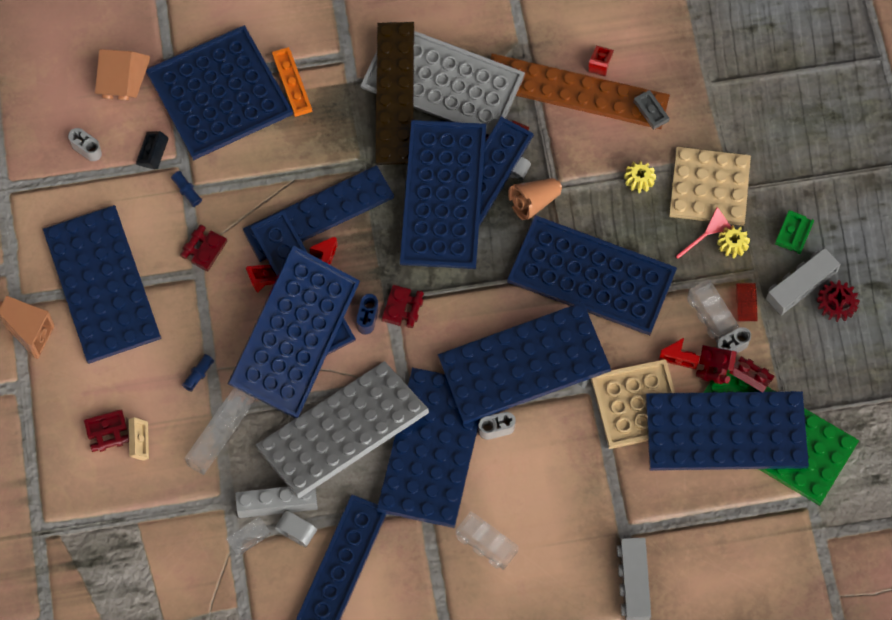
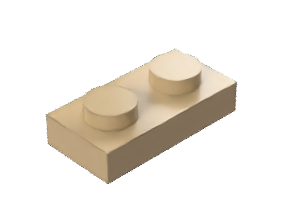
(138, 439)

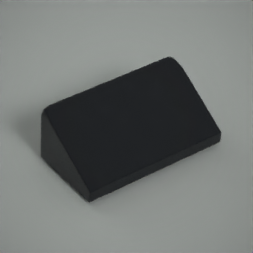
(152, 150)

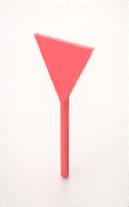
(716, 225)

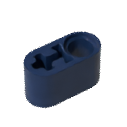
(371, 313)

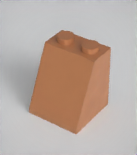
(120, 73)
(27, 324)

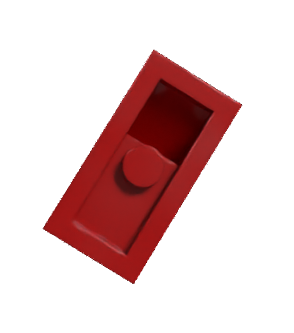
(600, 60)
(325, 250)
(261, 275)
(674, 356)

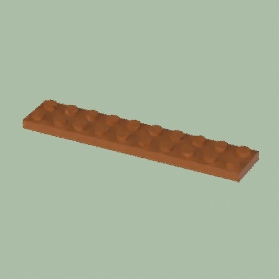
(580, 91)

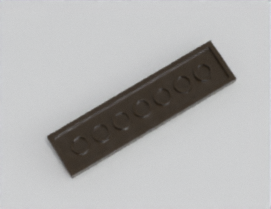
(394, 91)

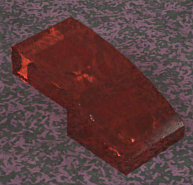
(746, 302)

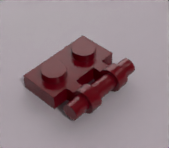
(207, 252)
(397, 304)
(718, 358)
(752, 374)
(105, 425)

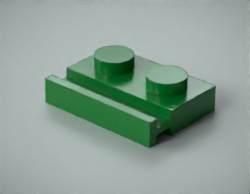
(794, 232)

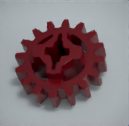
(831, 304)

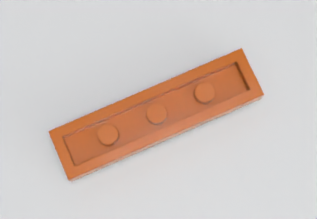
(292, 82)

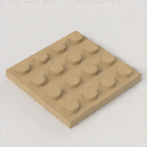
(709, 181)
(623, 400)

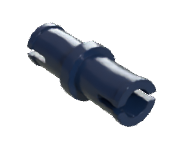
(186, 189)
(198, 372)

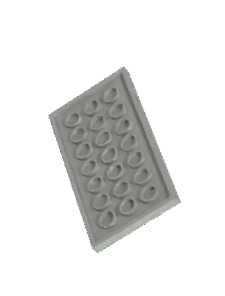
(457, 83)
(341, 429)

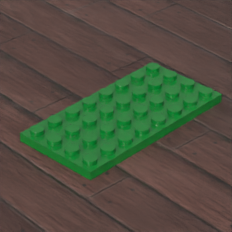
(826, 447)

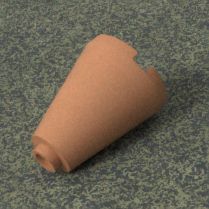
(533, 196)

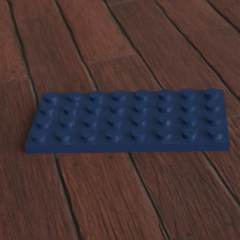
(443, 194)
(589, 270)
(101, 284)
(294, 332)
(524, 363)
(726, 431)
(429, 457)

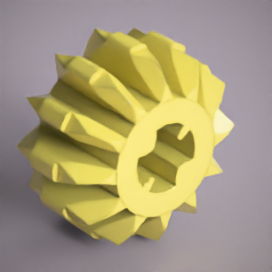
(638, 182)
(729, 235)

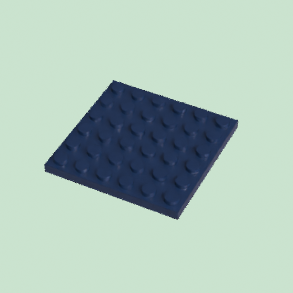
(219, 92)

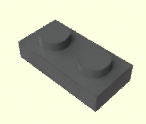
(651, 109)

